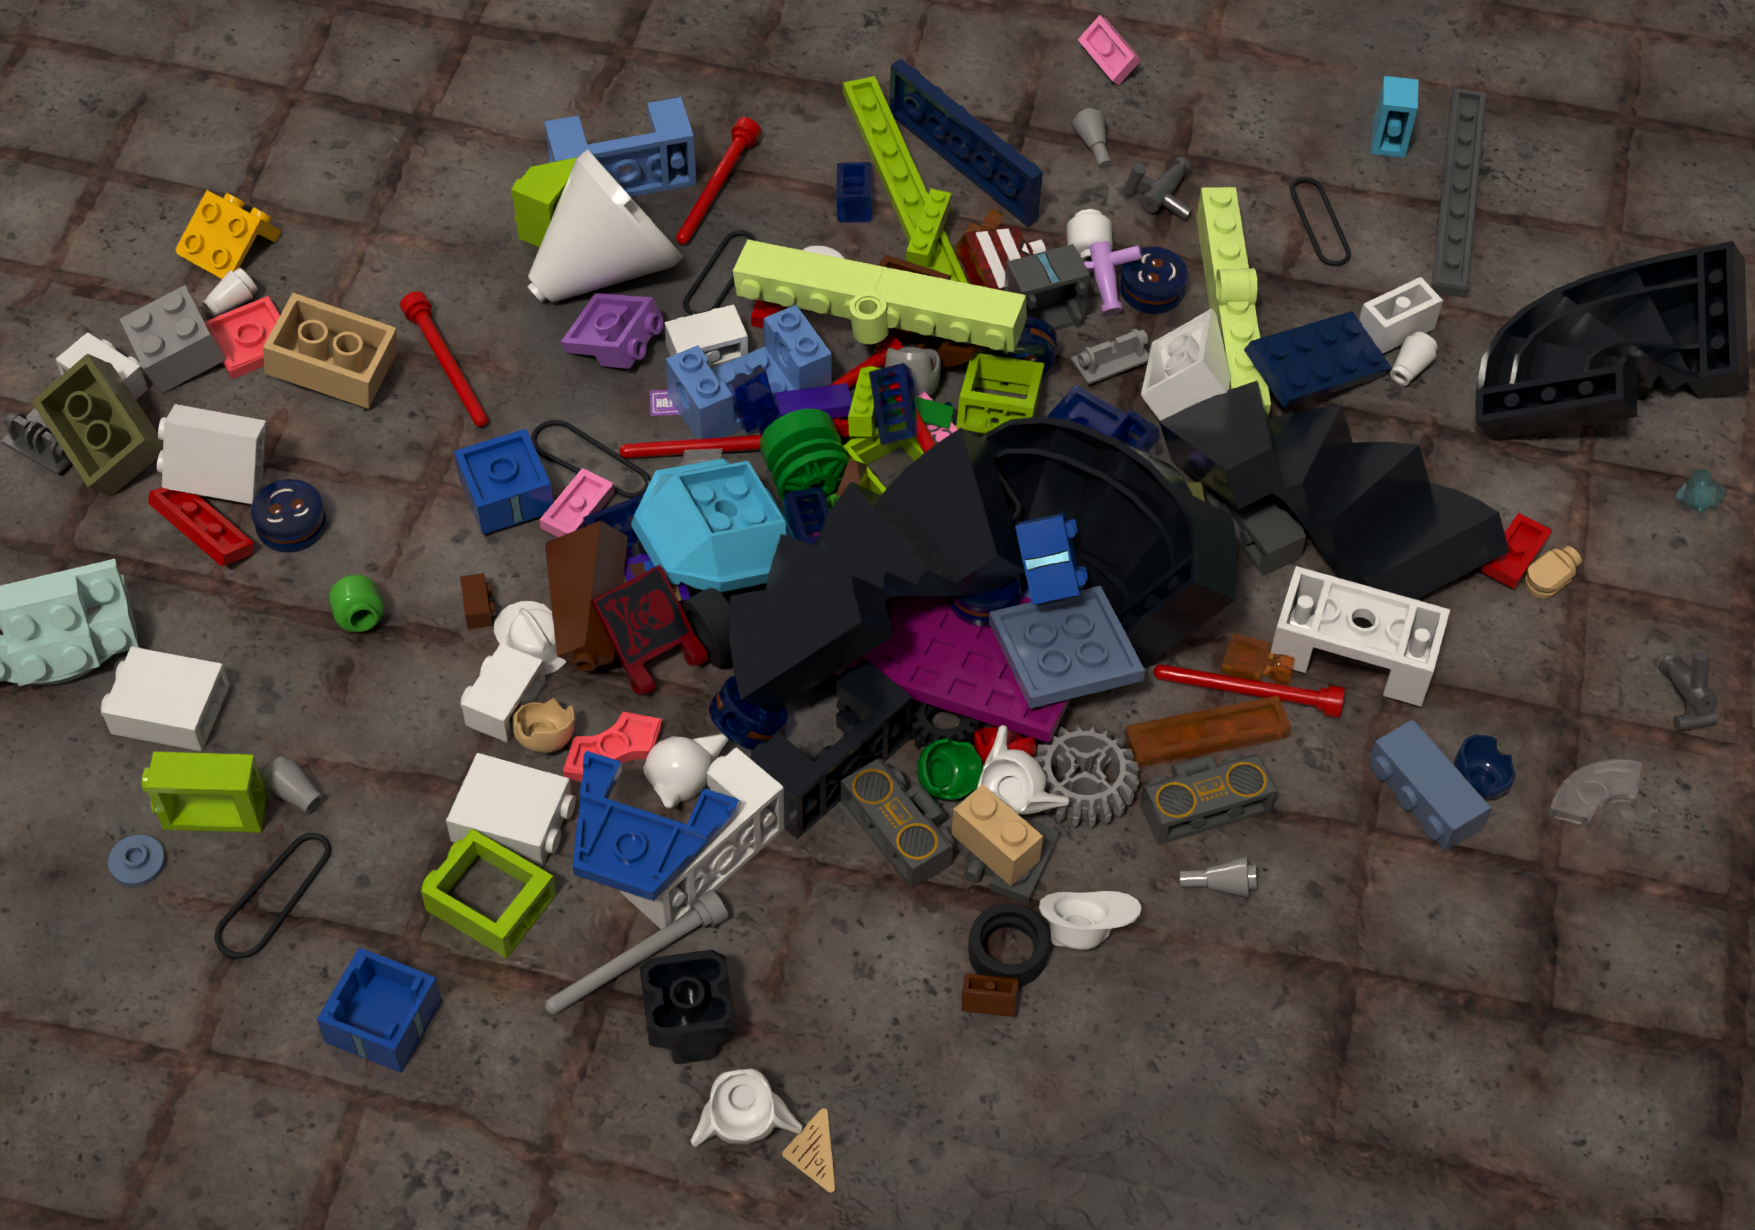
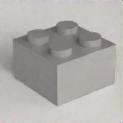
(172, 339)

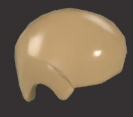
(543, 726)

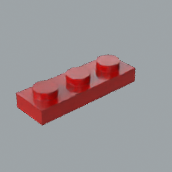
(202, 525)

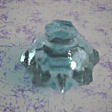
(1701, 490)

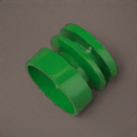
(804, 452)

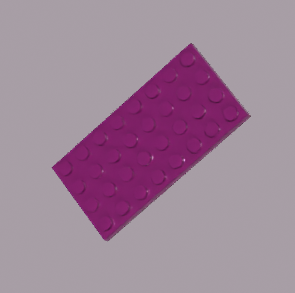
(956, 667)

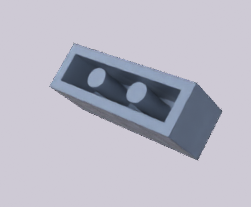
(1428, 785)

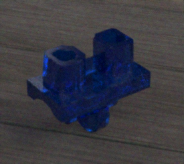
(754, 400)

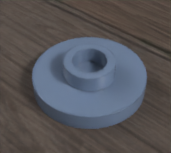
(136, 860)

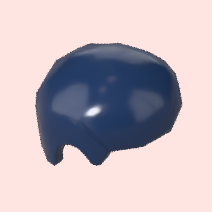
(1485, 766)

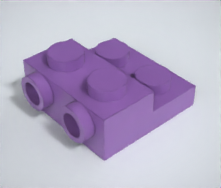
(614, 329)

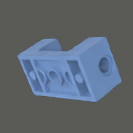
(656, 159)
(792, 359)

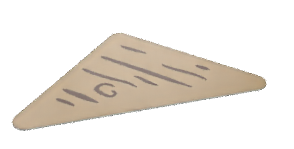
(812, 1151)

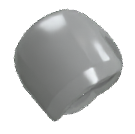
(925, 375)

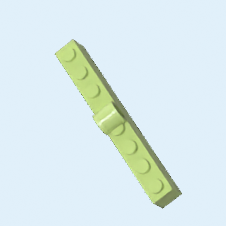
(1230, 282)
(880, 297)

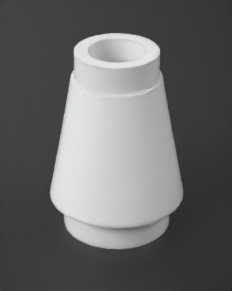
(230, 293)
(1413, 357)

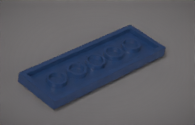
(965, 143)

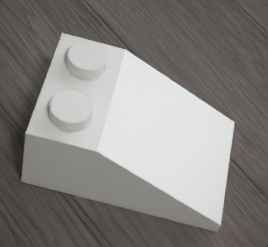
(1186, 367)

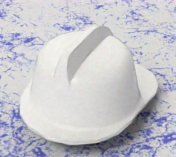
(529, 629)
(1087, 918)

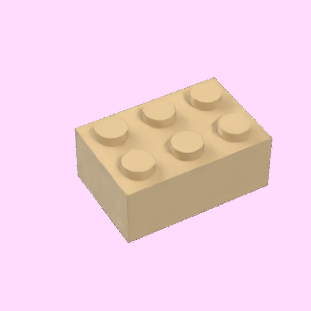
(330, 350)

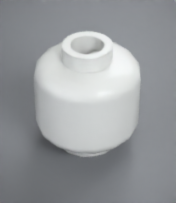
(1088, 228)

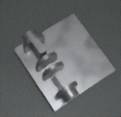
(35, 441)

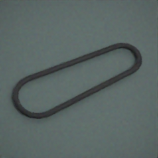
(618, 457)
(217, 938)

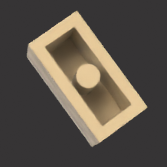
(996, 835)

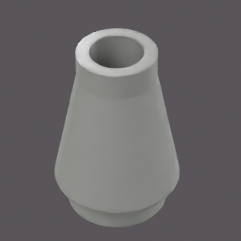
(291, 784)

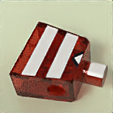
(986, 253)

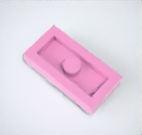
(1109, 49)
(582, 497)

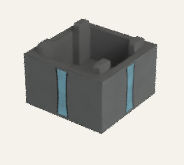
(1053, 285)

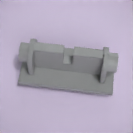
(1113, 357)

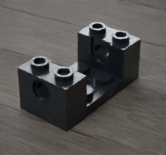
(875, 726)

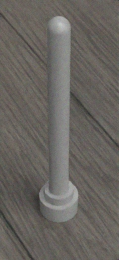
(706, 911)

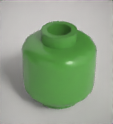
(356, 603)

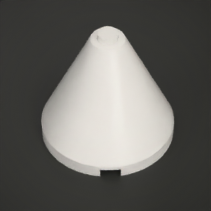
(596, 238)

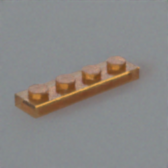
(1207, 731)

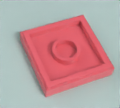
(243, 335)

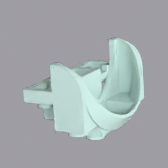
(48, 628)

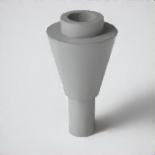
(1091, 128)
(1229, 877)

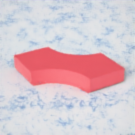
(625, 741)

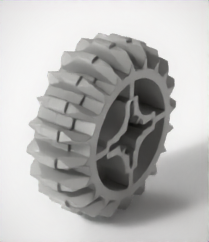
(1083, 761)

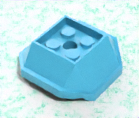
(710, 525)

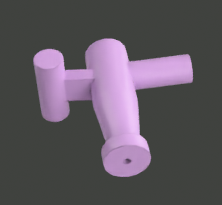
(1103, 266)

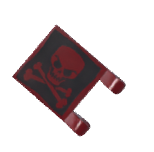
(644, 622)

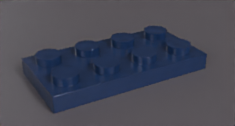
(1317, 359)

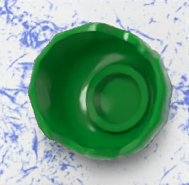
(949, 769)

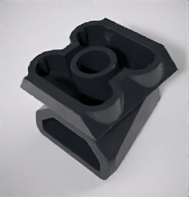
(688, 1004)

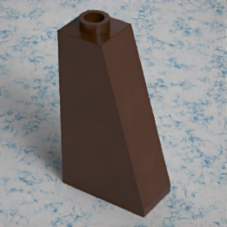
(579, 570)

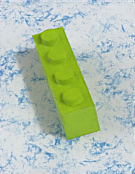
(929, 228)
(862, 410)

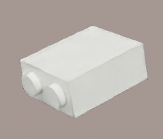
(212, 453)
(165, 698)
(512, 807)

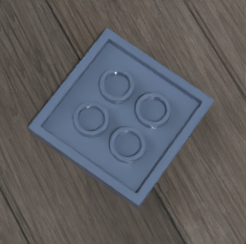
(1066, 647)

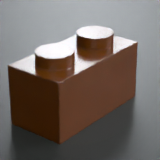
(476, 602)
(989, 994)

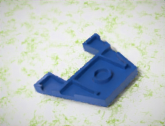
(635, 847)

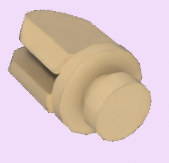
(1552, 572)

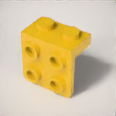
(223, 233)

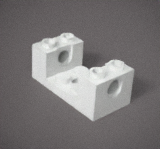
(1401, 638)
(747, 833)

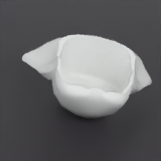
(680, 766)
(1017, 778)
(743, 1110)

